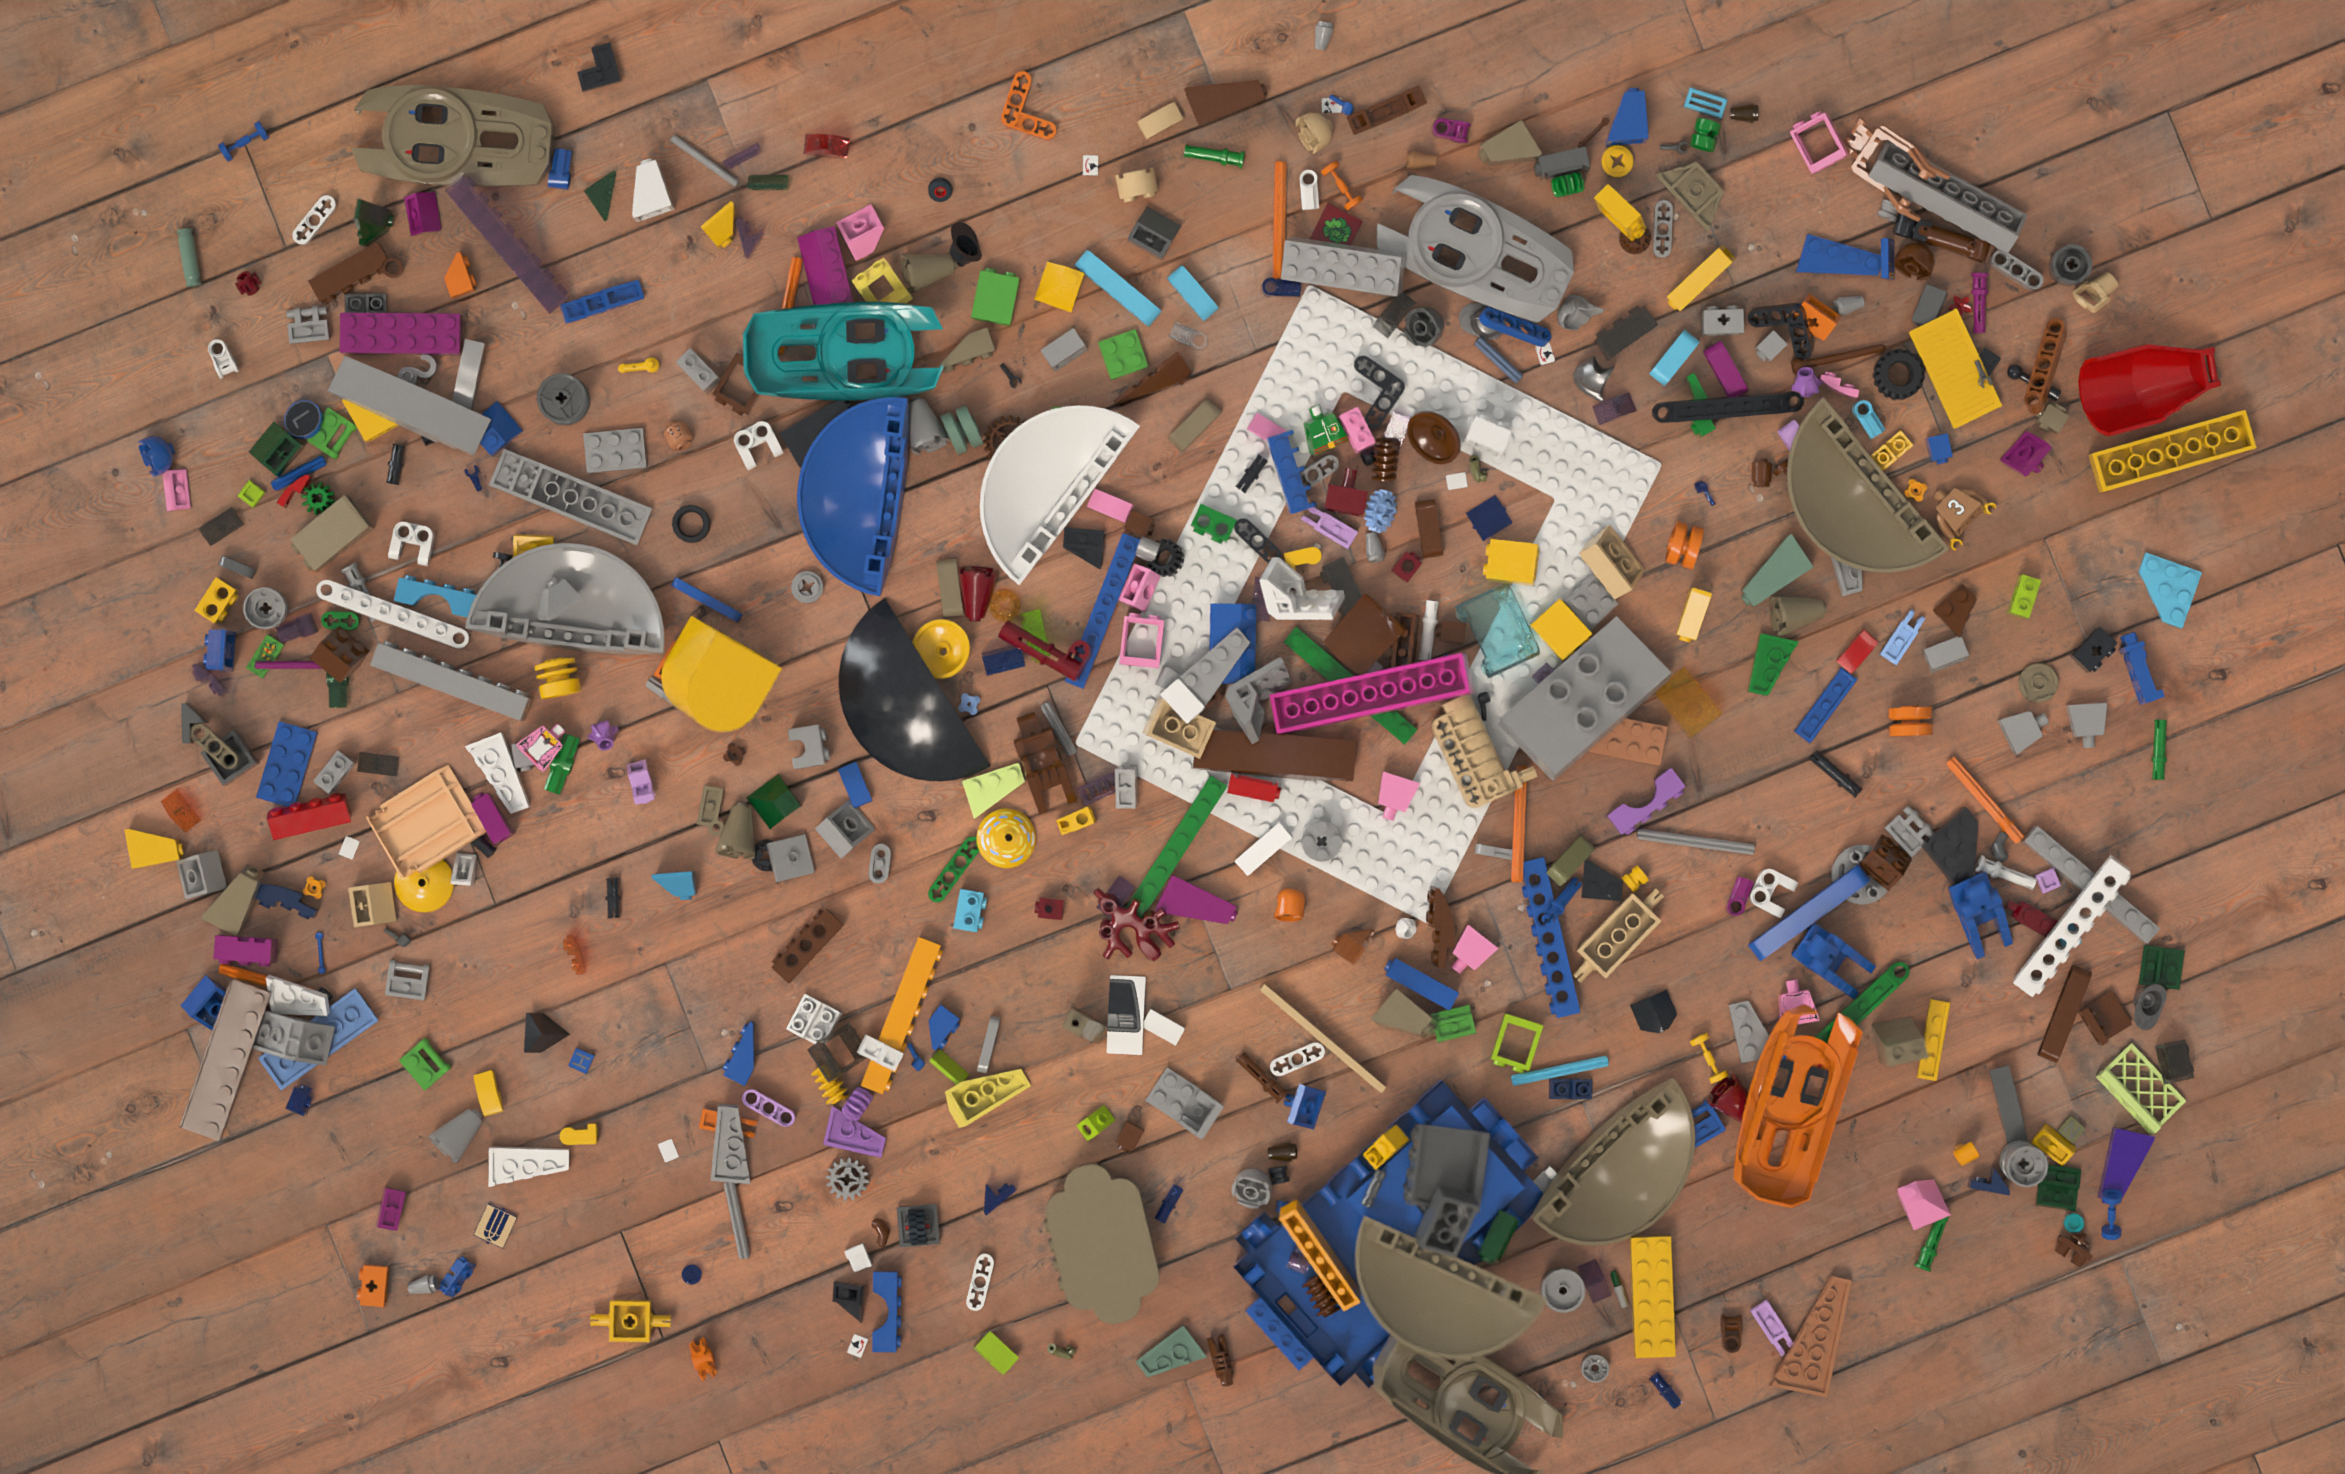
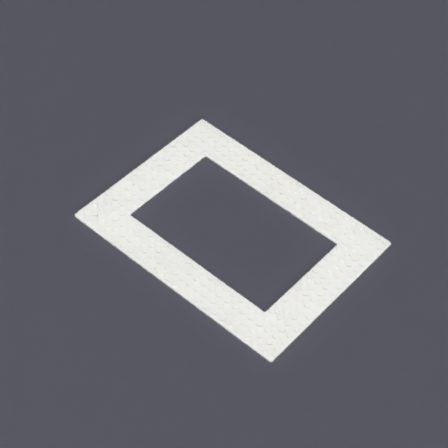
(1584, 471)

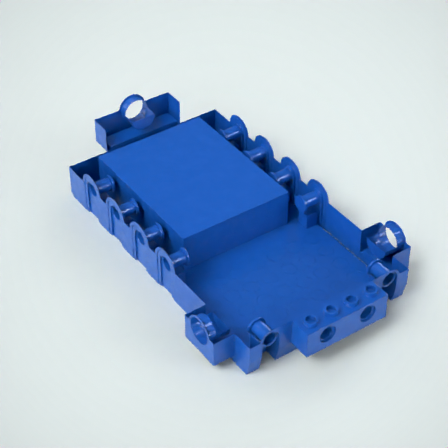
(1353, 1338)

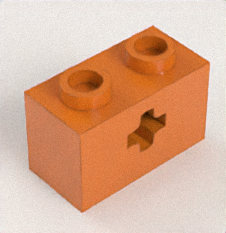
(1825, 317)
(377, 1296)

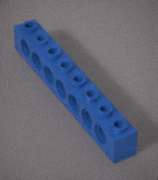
(1106, 603)
(1570, 1005)

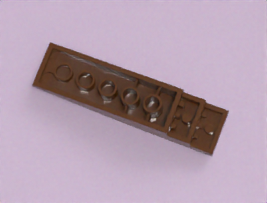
(1279, 756)

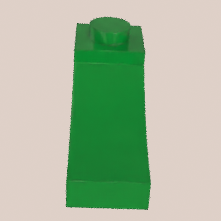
(1699, 427)

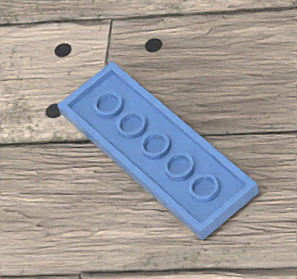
(350, 1018)

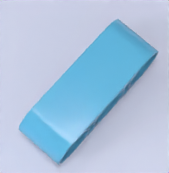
(1192, 293)
(1674, 357)

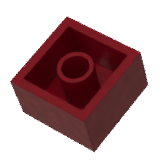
(1346, 498)

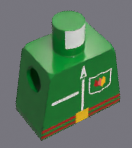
(1323, 431)

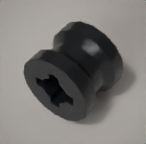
(1278, 1174)

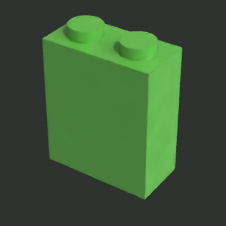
(995, 297)

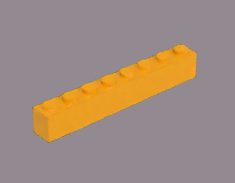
(904, 1009)

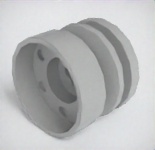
(257, 599)
(2028, 1172)

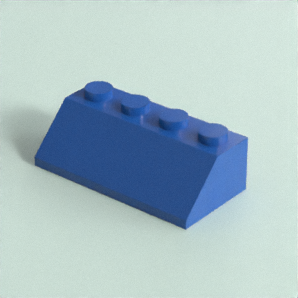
(1225, 619)

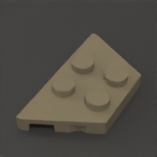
(1694, 191)

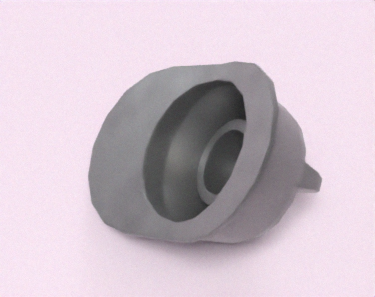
(1471, 324)
(2148, 1005)

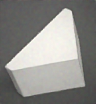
(464, 869)

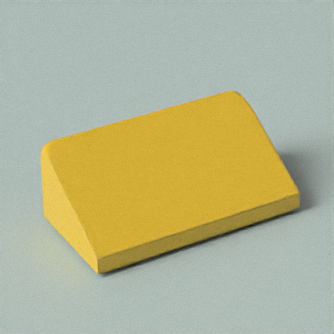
(2054, 1144)

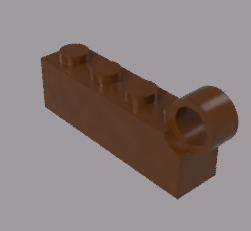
(351, 272)

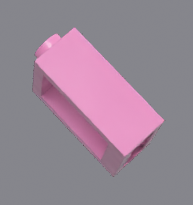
(1827, 161)
(1359, 438)
(1141, 662)

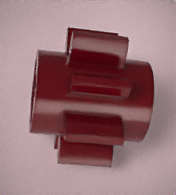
(248, 283)

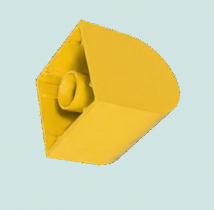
(716, 677)

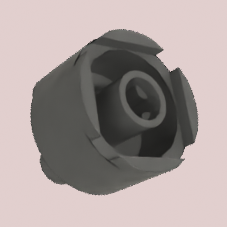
(2080, 260)

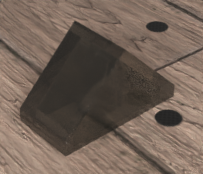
(378, 764)

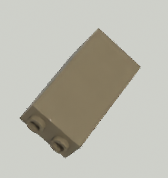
(331, 533)
(1899, 1041)

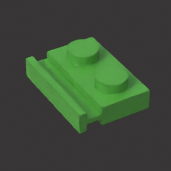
(1454, 1023)

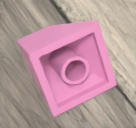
(861, 231)
(1922, 1203)

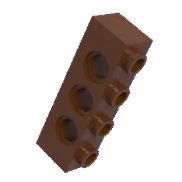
(832, 926)

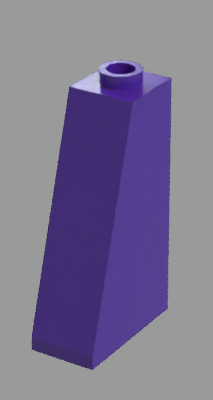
(2123, 1159)

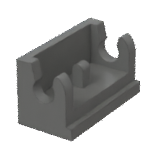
(1929, 305)

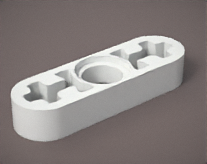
(300, 228)
(1285, 1069)
(971, 1295)

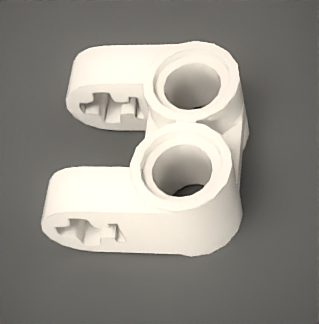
(755, 440)
(413, 538)
(1760, 885)

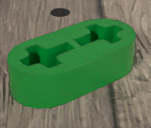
(340, 615)

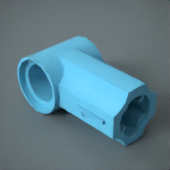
(1869, 420)

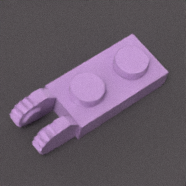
(1332, 528)
(1771, 1325)

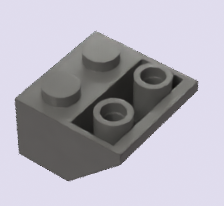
(1154, 233)

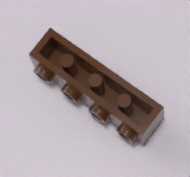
(1405, 646)

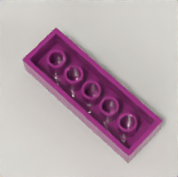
(401, 334)

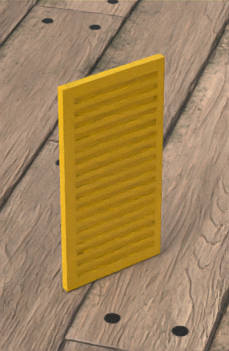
(1951, 366)

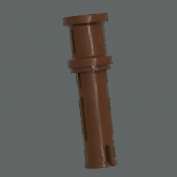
(1269, 1084)

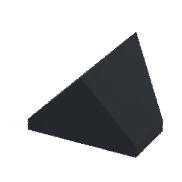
(541, 1033)
(850, 1297)

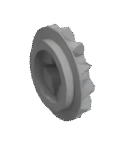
(797, 585)

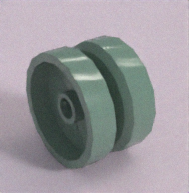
(962, 429)

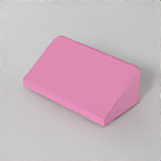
(1264, 427)
(176, 490)

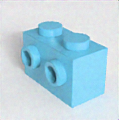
(969, 910)

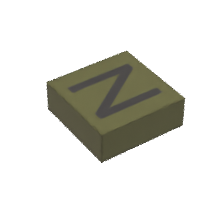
(2071, 1129)

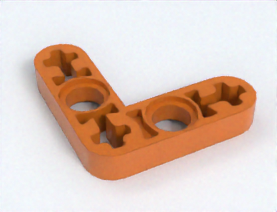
(1021, 117)

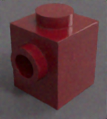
(1049, 908)

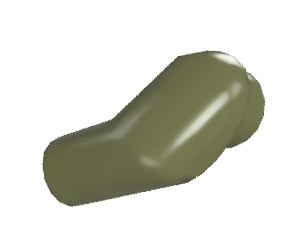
(1475, 469)
(1061, 1352)

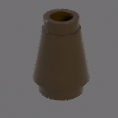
(1745, 113)
(1283, 1152)

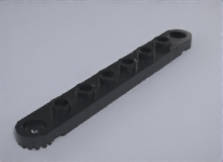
(1727, 407)

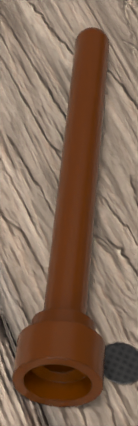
(1796, 363)

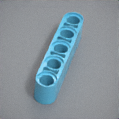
(1118, 288)

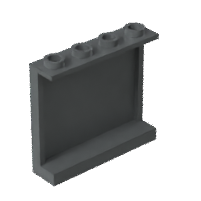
(1446, 1159)

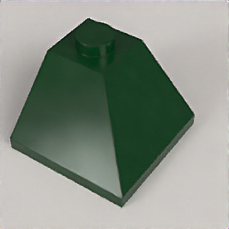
(774, 801)

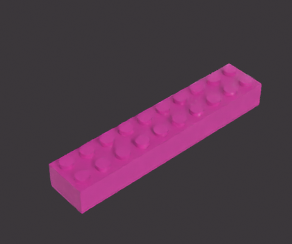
(1371, 694)

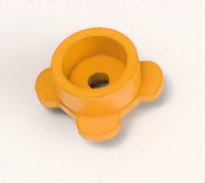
(1916, 495)
(308, 890)

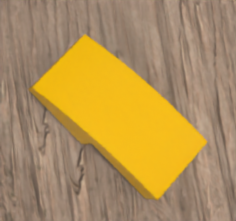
(1891, 450)
(488, 1094)

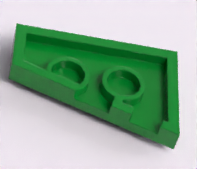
(1768, 662)

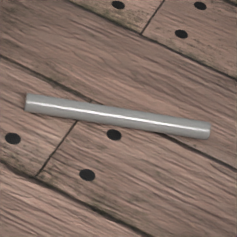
(704, 160)

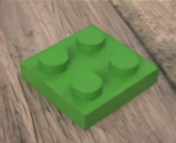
(1123, 354)

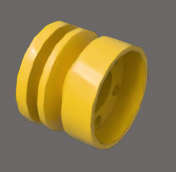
(557, 678)

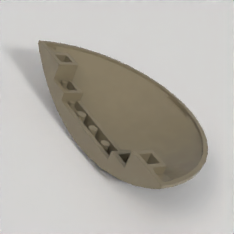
(1850, 501)
(1623, 1172)
(1438, 1299)

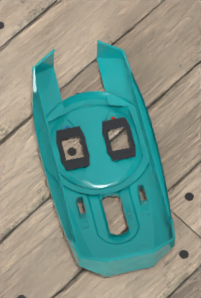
(839, 351)

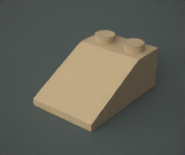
(1168, 727)

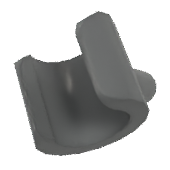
(1674, 147)
(1982, 375)
(403, 940)

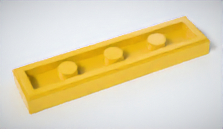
(1934, 1038)

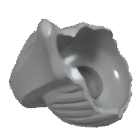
(1576, 312)

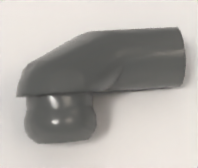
(1998, 847)

